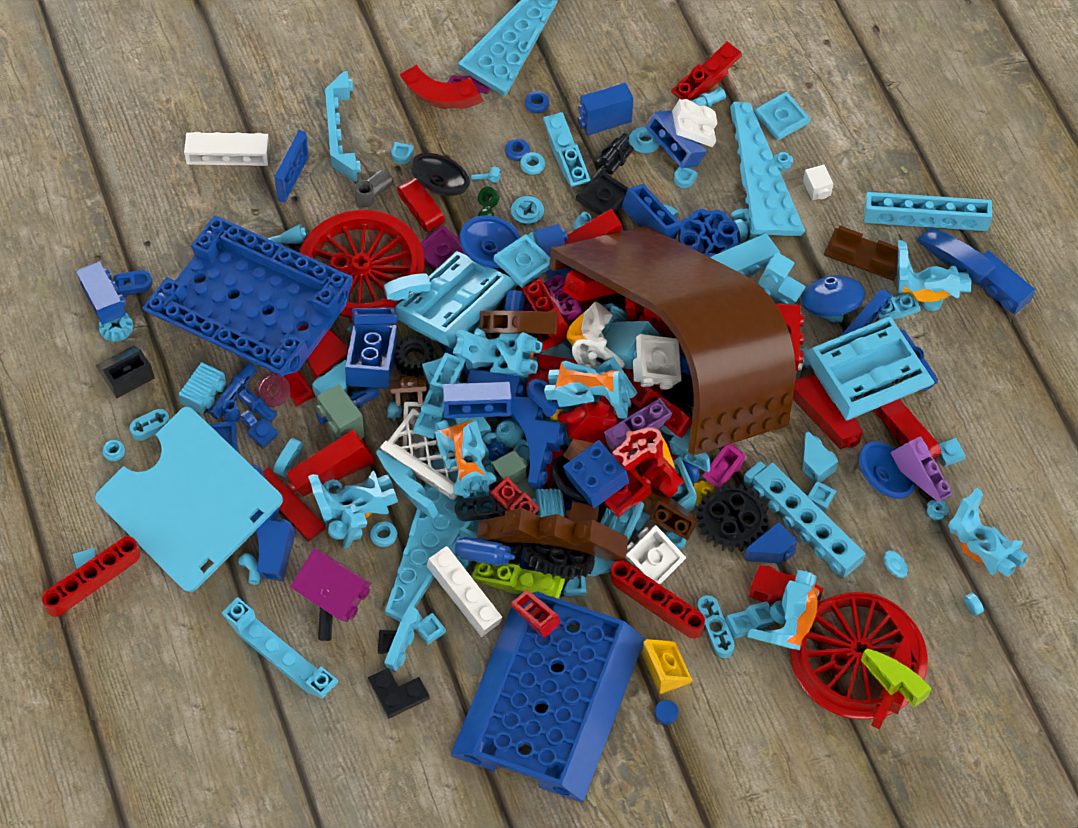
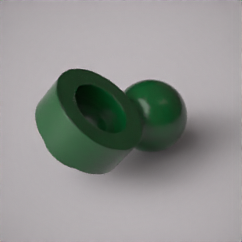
(483, 199)

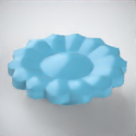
(895, 564)

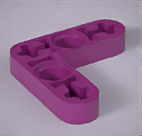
(555, 286)

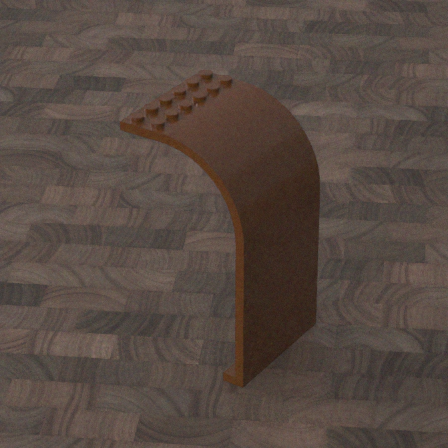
(722, 319)

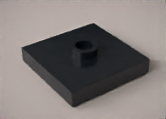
(602, 194)

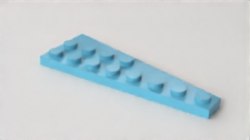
(506, 47)
(766, 191)
(424, 541)

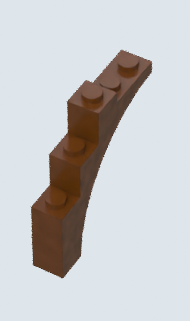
(554, 530)

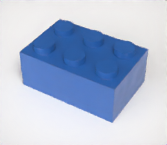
(371, 355)

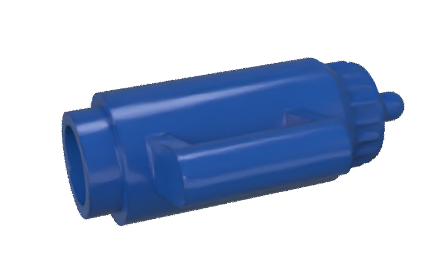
(483, 551)

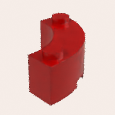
(441, 94)

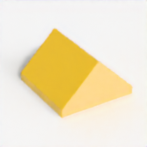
(665, 665)

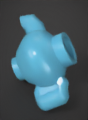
(505, 431)

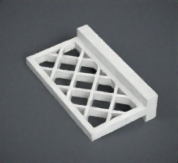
(419, 468)

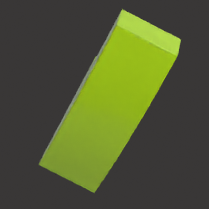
(896, 677)

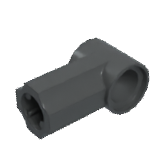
(369, 189)

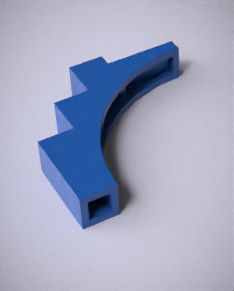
(541, 435)
(274, 544)

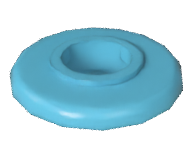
(643, 146)

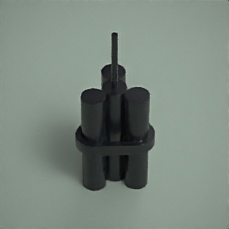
(614, 155)

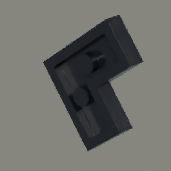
(394, 698)

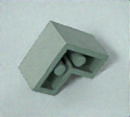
(340, 413)
(515, 469)

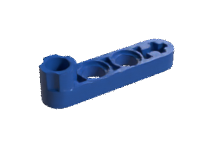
(870, 312)

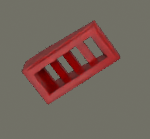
(543, 625)

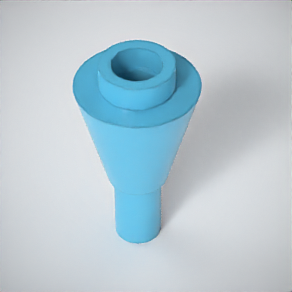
(292, 236)

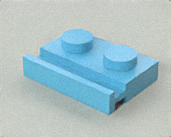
(625, 523)

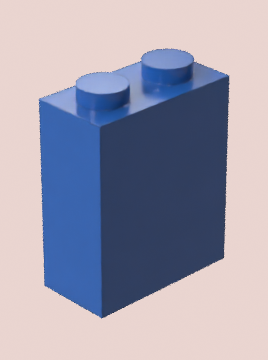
(605, 109)

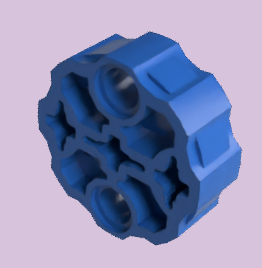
(707, 232)

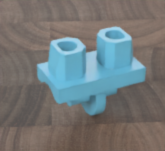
(348, 527)

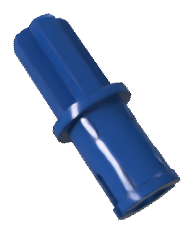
(257, 404)

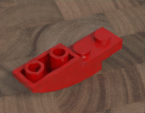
(707, 75)
(892, 703)

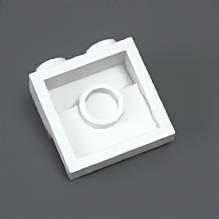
(695, 122)
(657, 361)
(654, 554)

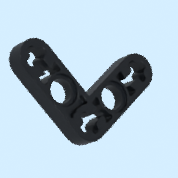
(472, 516)

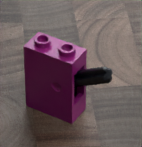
(332, 588)

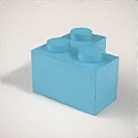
(777, 282)

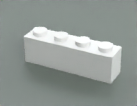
(227, 149)
(464, 591)

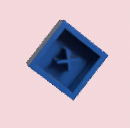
(596, 474)

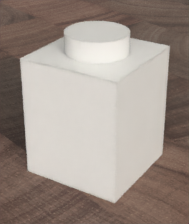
(818, 182)

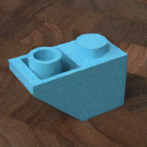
(332, 378)
(817, 460)

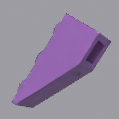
(650, 416)
(919, 466)

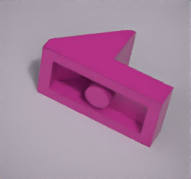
(724, 465)

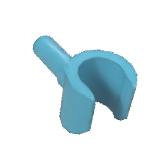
(493, 176)

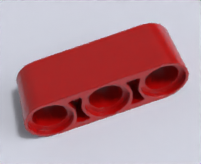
(421, 205)

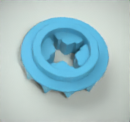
(526, 203)
(117, 334)

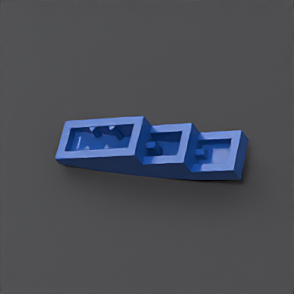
(956, 252)

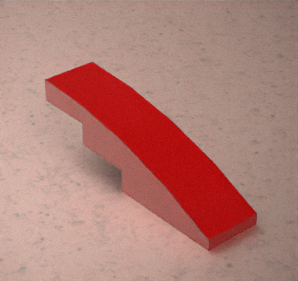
(677, 423)

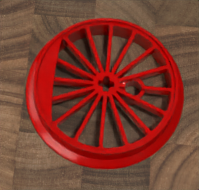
(365, 265)
(822, 694)

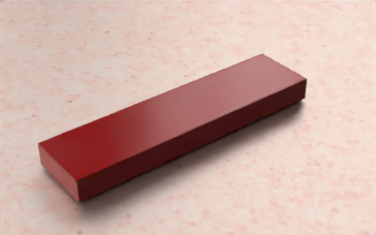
(294, 509)

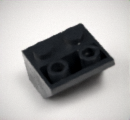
(126, 371)

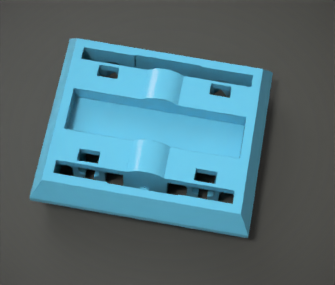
(454, 298)
(869, 366)

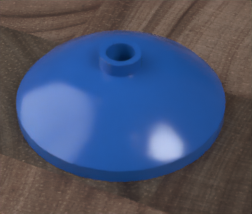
(485, 237)
(832, 295)
(882, 471)

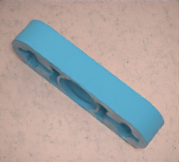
(717, 616)

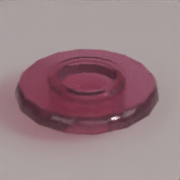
(282, 393)

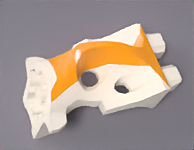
(587, 337)

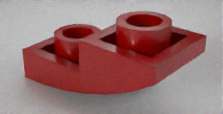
(512, 498)

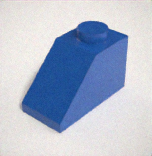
(772, 546)

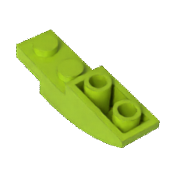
(517, 580)

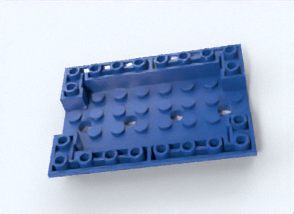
(266, 279)
(579, 699)

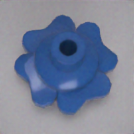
(497, 450)

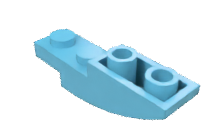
(565, 150)

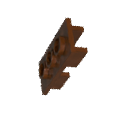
(862, 253)
(408, 384)

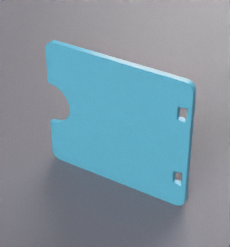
(191, 501)

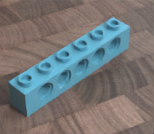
(927, 211)
(805, 508)

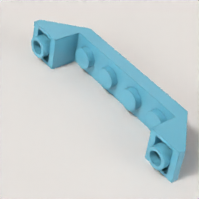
(344, 163)
(276, 651)

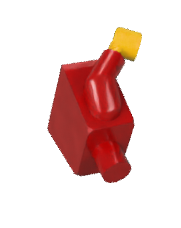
(588, 420)

